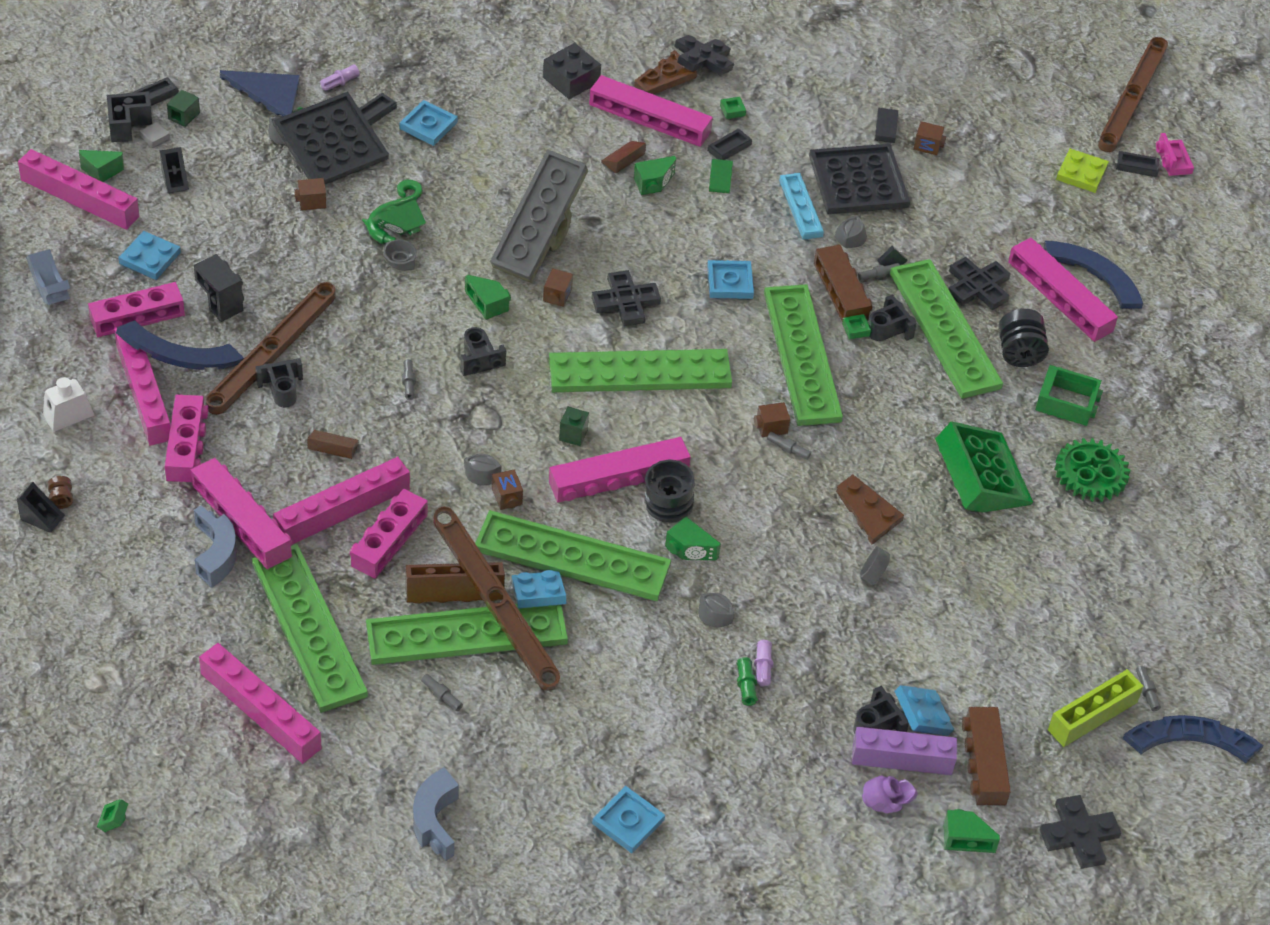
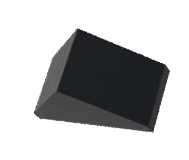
(173, 170)
(38, 509)

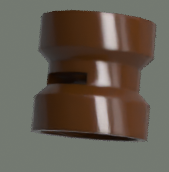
(60, 491)

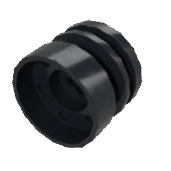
(1023, 337)
(669, 490)

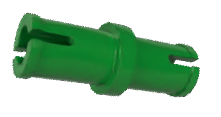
(747, 681)

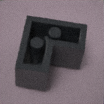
(127, 111)
(221, 286)

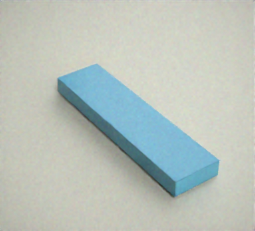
(801, 206)

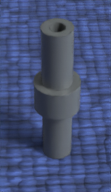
(877, 272)
(408, 379)
(789, 445)
(1149, 689)
(441, 692)

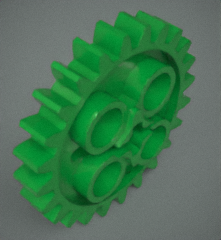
(1092, 469)

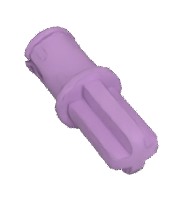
(340, 77)
(763, 662)

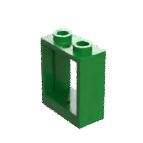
(1073, 382)

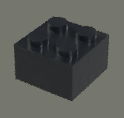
(571, 70)

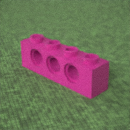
(143, 306)
(185, 437)
(388, 533)

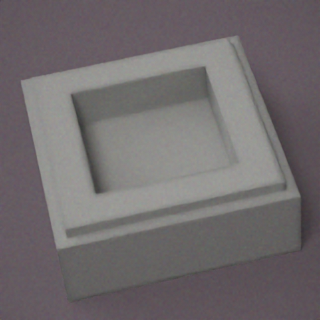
(154, 134)

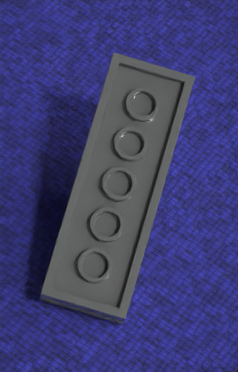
(540, 217)

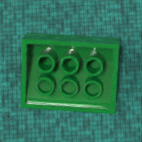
(982, 468)

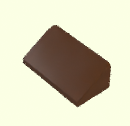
(625, 156)
(332, 444)

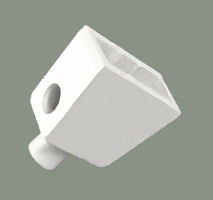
(65, 404)

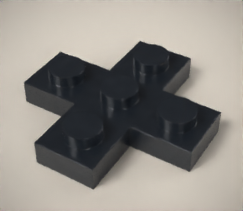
(698, 55)
(979, 283)
(626, 298)
(1080, 831)

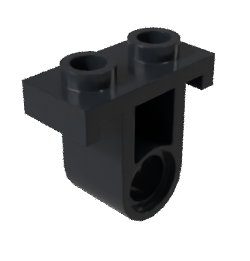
(891, 321)
(480, 353)
(281, 380)
(881, 713)

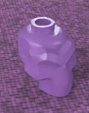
(888, 794)

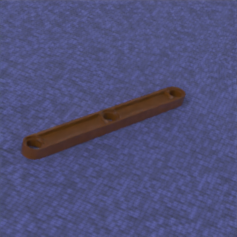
(1128, 103)
(282, 335)
(505, 612)

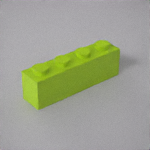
(1095, 708)

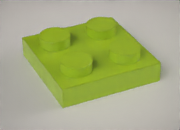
(1082, 170)

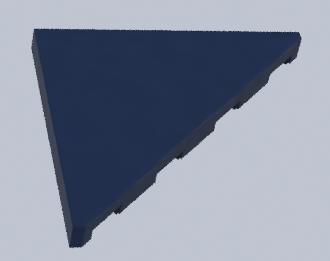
(271, 89)

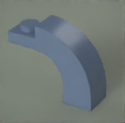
(47, 278)
(220, 558)
(432, 796)

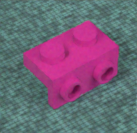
(1174, 156)

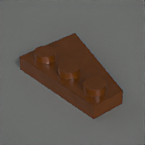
(664, 76)
(869, 508)

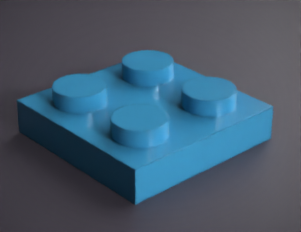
(428, 122)
(149, 255)
(730, 279)
(538, 589)
(924, 710)
(628, 819)

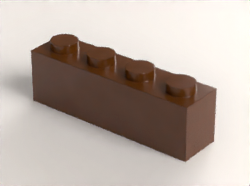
(842, 282)
(445, 583)
(987, 756)

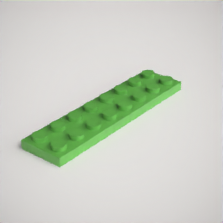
(946, 329)
(802, 355)
(640, 370)
(573, 555)
(311, 632)
(455, 633)

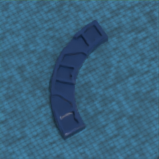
(1101, 267)
(178, 355)
(1192, 729)

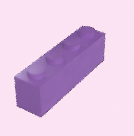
(904, 751)

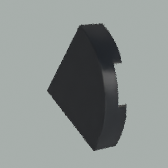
(892, 256)

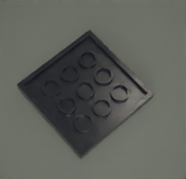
(331, 139)
(859, 178)

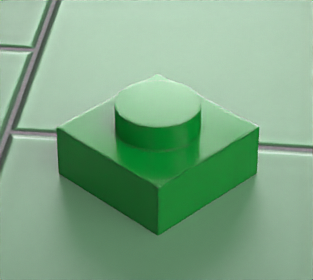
(733, 107)
(856, 326)
(113, 815)

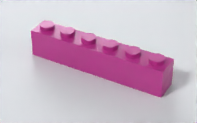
(650, 110)
(78, 189)
(1063, 289)
(144, 392)
(613, 469)
(343, 500)
(248, 518)
(260, 703)

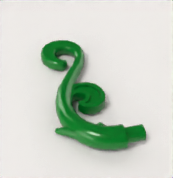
(374, 230)

